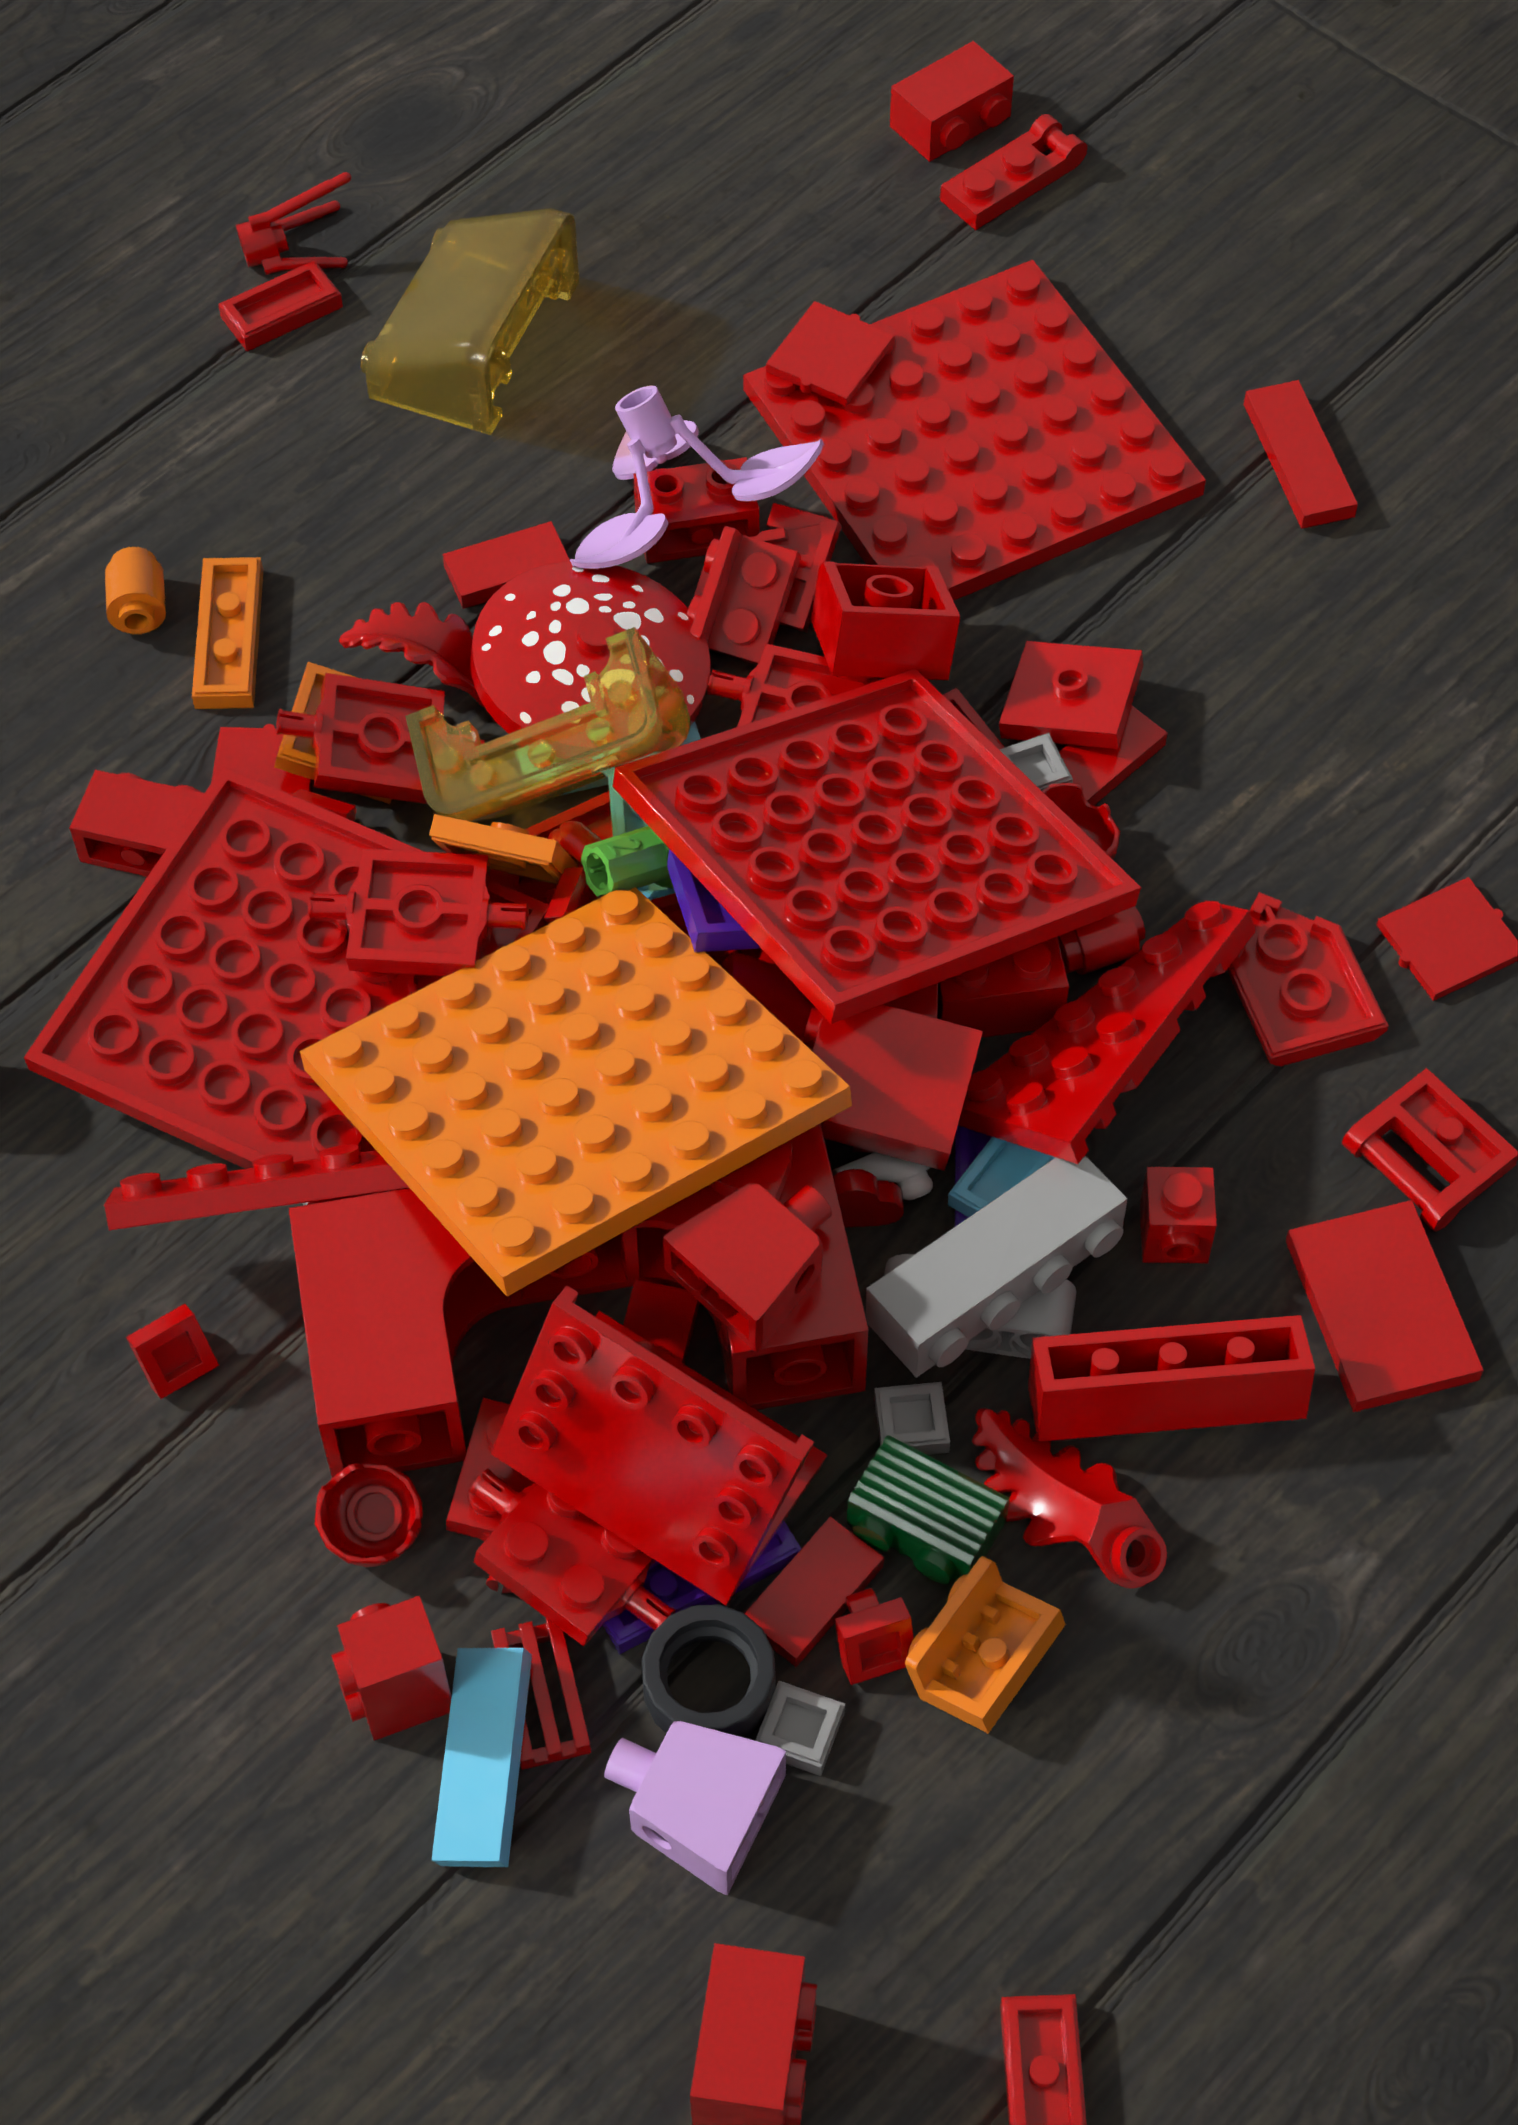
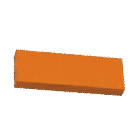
(228, 633)

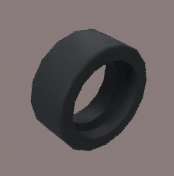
(706, 1624)

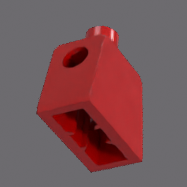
(750, 1257)

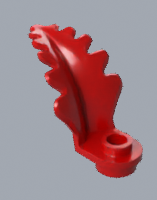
(421, 639)
(1067, 1501)

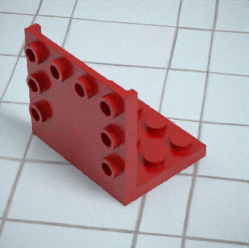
(652, 1449)

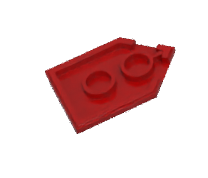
(1303, 986)

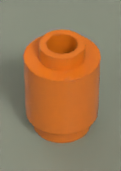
(135, 591)

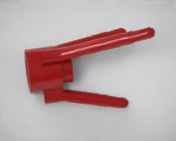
(264, 234)

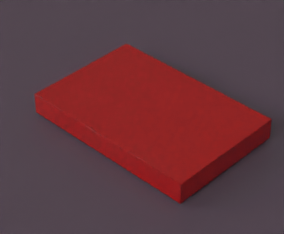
(1383, 1306)

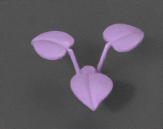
(656, 437)

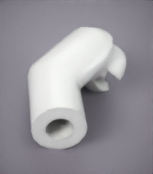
(909, 1176)

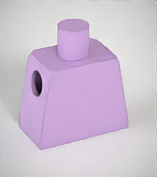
(700, 1796)

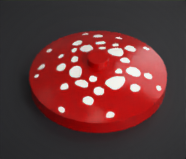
(552, 631)

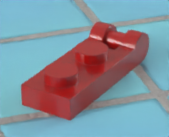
(1013, 172)

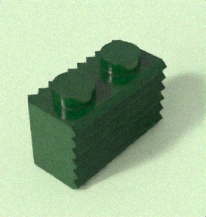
(925, 1511)

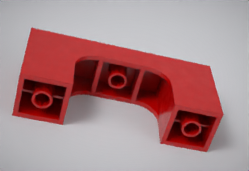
(398, 1293)

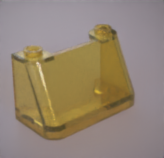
(467, 313)
(630, 716)

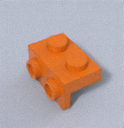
(981, 1646)

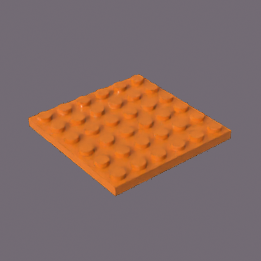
(573, 1085)

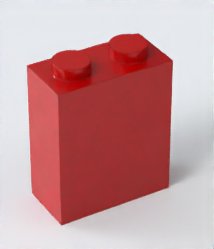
(903, 1080)

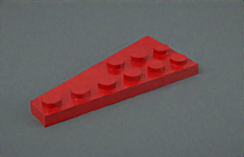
(1106, 1041)

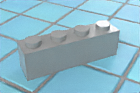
(995, 1263)

